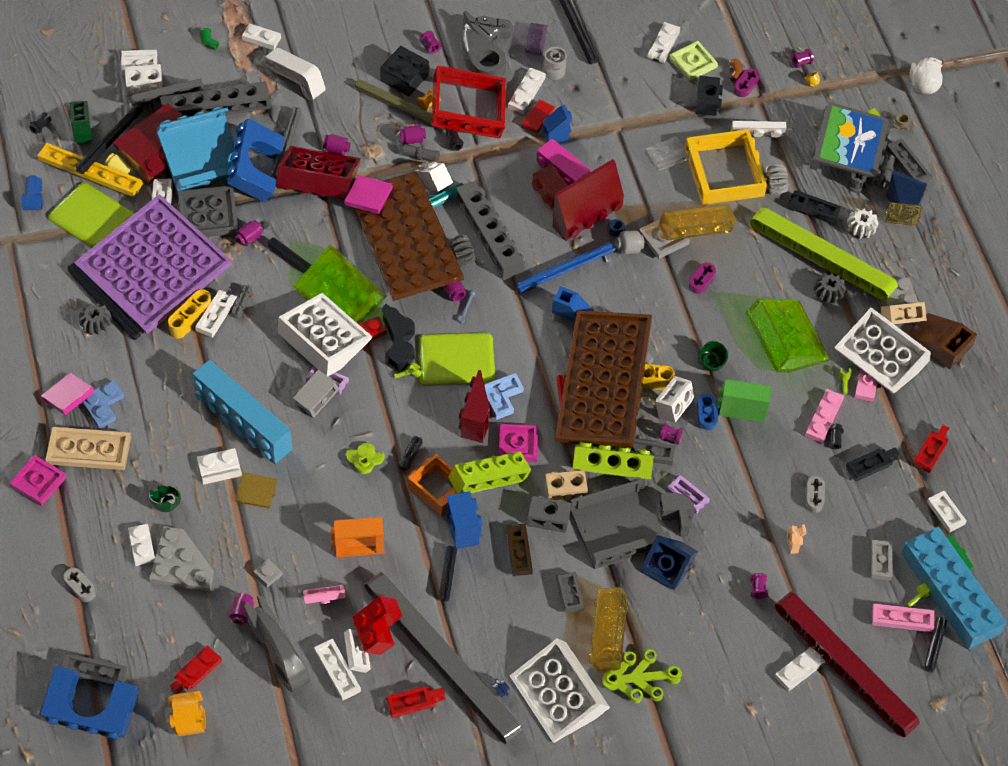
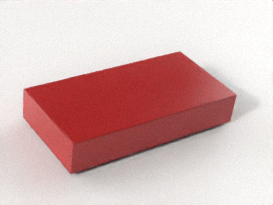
(535, 118)

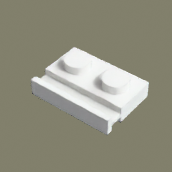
(138, 58)
(219, 466)

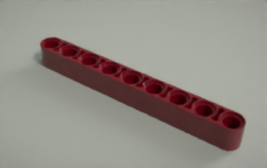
(847, 664)

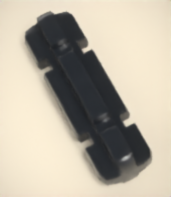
(410, 453)

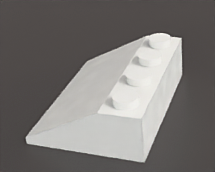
(323, 334)
(883, 351)
(559, 690)

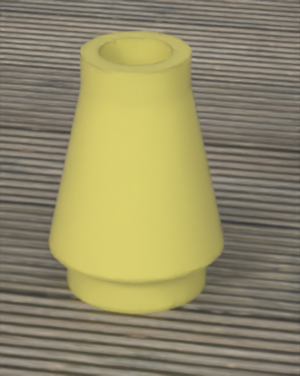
(117, 163)

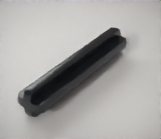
(288, 254)
(447, 574)
(935, 644)

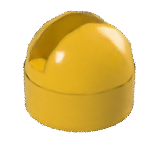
(813, 78)

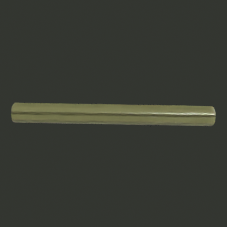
(394, 101)

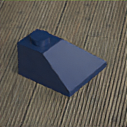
(905, 189)
(668, 561)

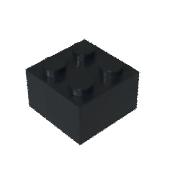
(404, 70)

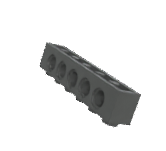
(235, 98)
(490, 230)

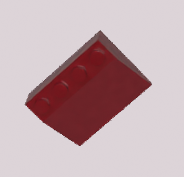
(142, 146)
(317, 172)
(587, 201)

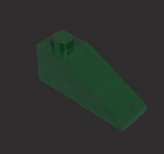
(80, 122)

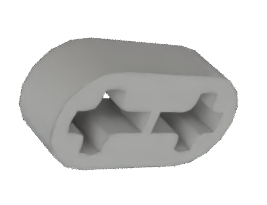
(819, 494)
(83, 582)

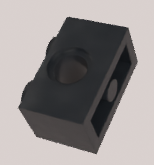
(708, 95)

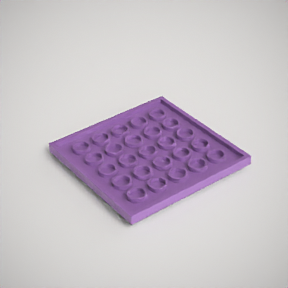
(153, 263)

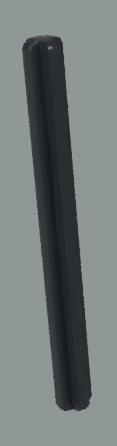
(579, 31)
(108, 139)
(103, 300)

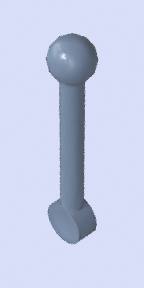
(461, 319)

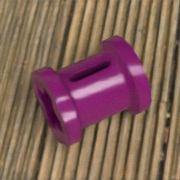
(430, 42)
(802, 58)
(676, 438)
(758, 586)

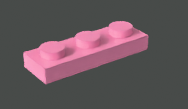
(824, 416)
(903, 617)

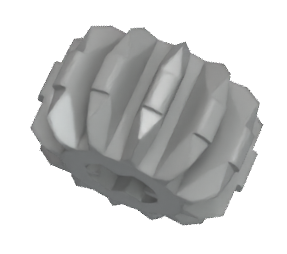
(777, 179)

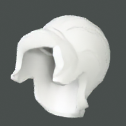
(926, 76)

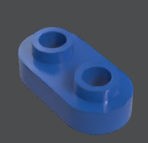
(707, 413)

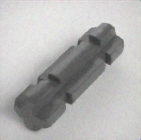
(241, 301)

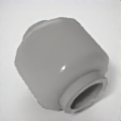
(630, 242)

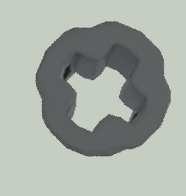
(856, 183)

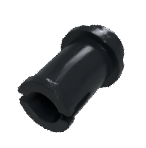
(37, 125)
(455, 141)
(835, 436)

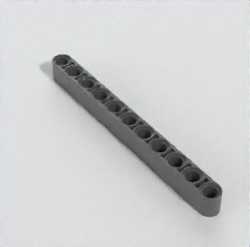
(447, 662)

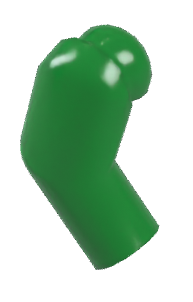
(205, 37)

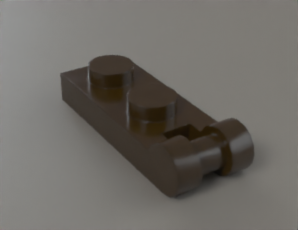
(519, 550)

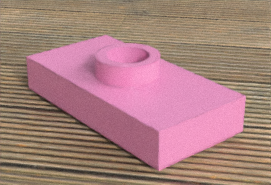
(865, 387)
(324, 595)

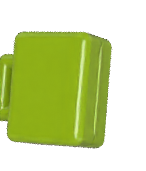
(89, 214)
(455, 358)

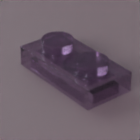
(536, 39)

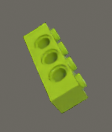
(642, 470)

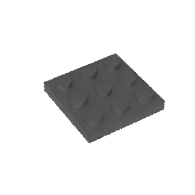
(210, 210)

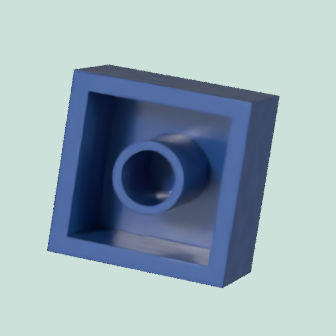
(463, 519)

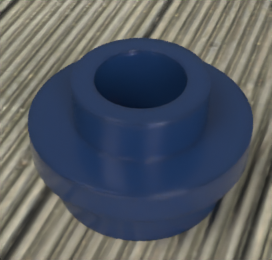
(615, 227)
(501, 687)

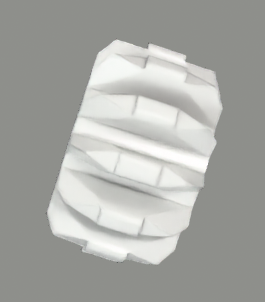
(862, 223)

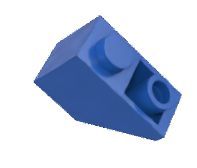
(557, 125)
(567, 303)

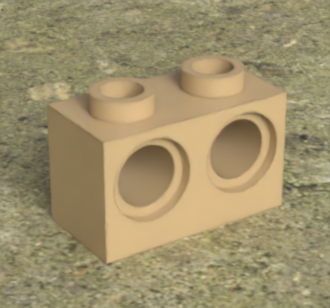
(904, 313)
(564, 480)

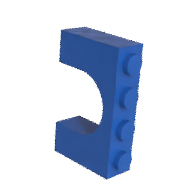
(242, 172)
(111, 721)

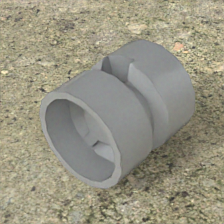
(555, 63)

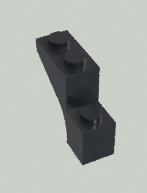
(400, 330)

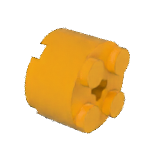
(188, 713)

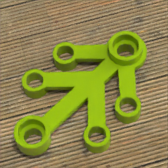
(638, 678)

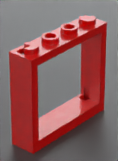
(467, 123)

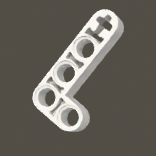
(296, 70)

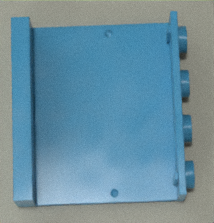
(197, 148)

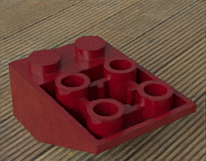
(475, 415)

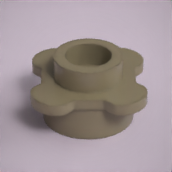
(902, 121)

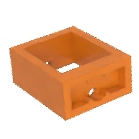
(422, 473)
(357, 537)

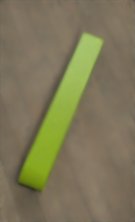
(824, 253)

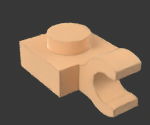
(795, 539)

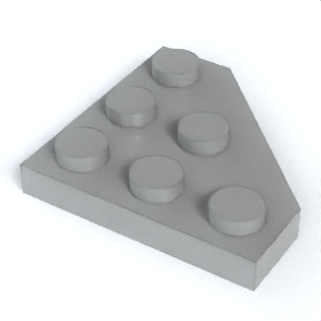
(180, 562)

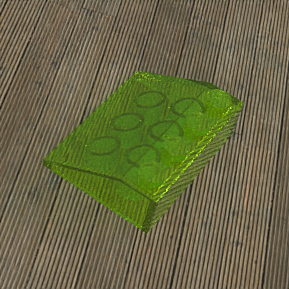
(342, 284)
(786, 334)

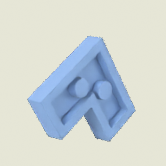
(498, 394)

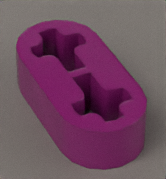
(743, 81)
(699, 276)

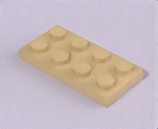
(88, 448)

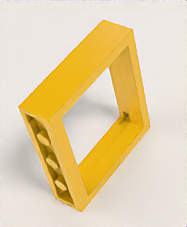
(724, 140)

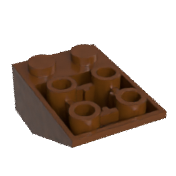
(943, 338)

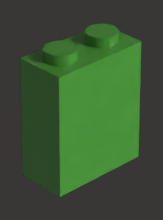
(744, 400)

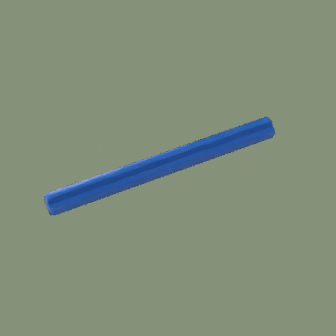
(565, 267)

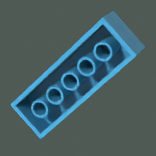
(242, 412)
(953, 588)

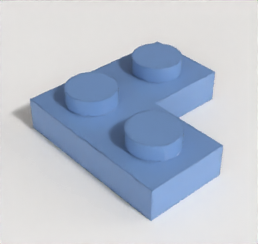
(98, 403)

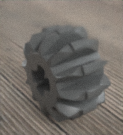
(462, 250)
(829, 288)
(95, 318)

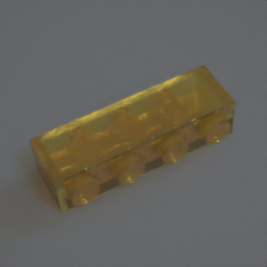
(697, 222)
(608, 629)

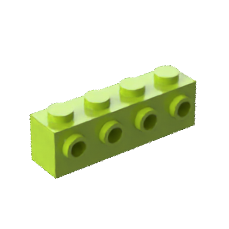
(489, 473)

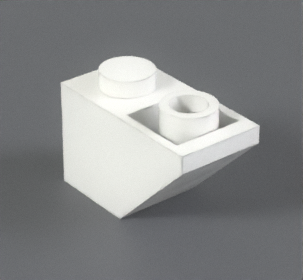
(434, 175)

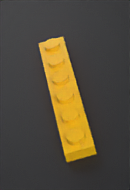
(97, 172)

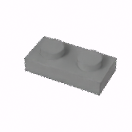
(881, 560)

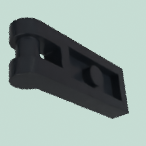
(813, 206)

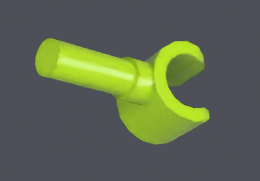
(412, 369)
(844, 377)
(923, 591)

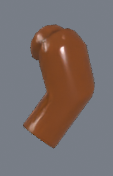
(735, 64)

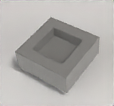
(268, 573)

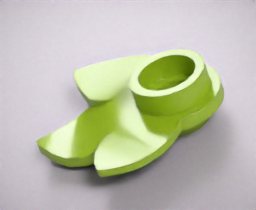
(364, 458)

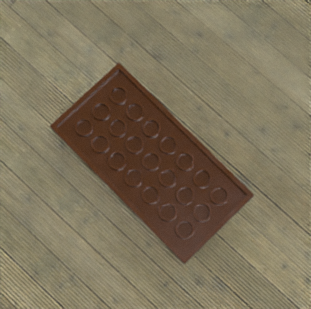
(409, 240)
(604, 378)

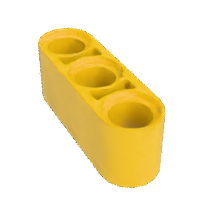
(196, 307)
(656, 375)

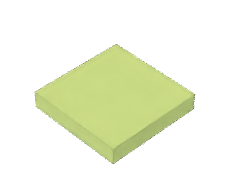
(693, 60)

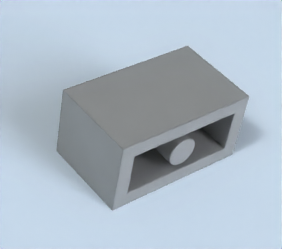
(315, 393)

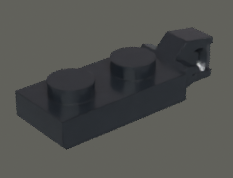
(871, 463)

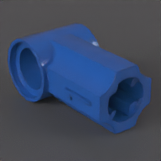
(32, 197)

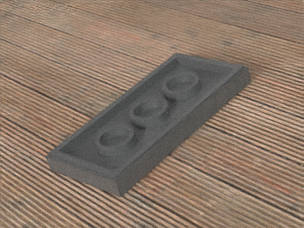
(164, 91)

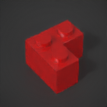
(374, 622)

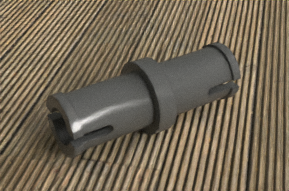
(421, 153)
(886, 171)

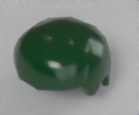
(713, 356)
(165, 498)

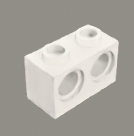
(143, 78)
(674, 399)

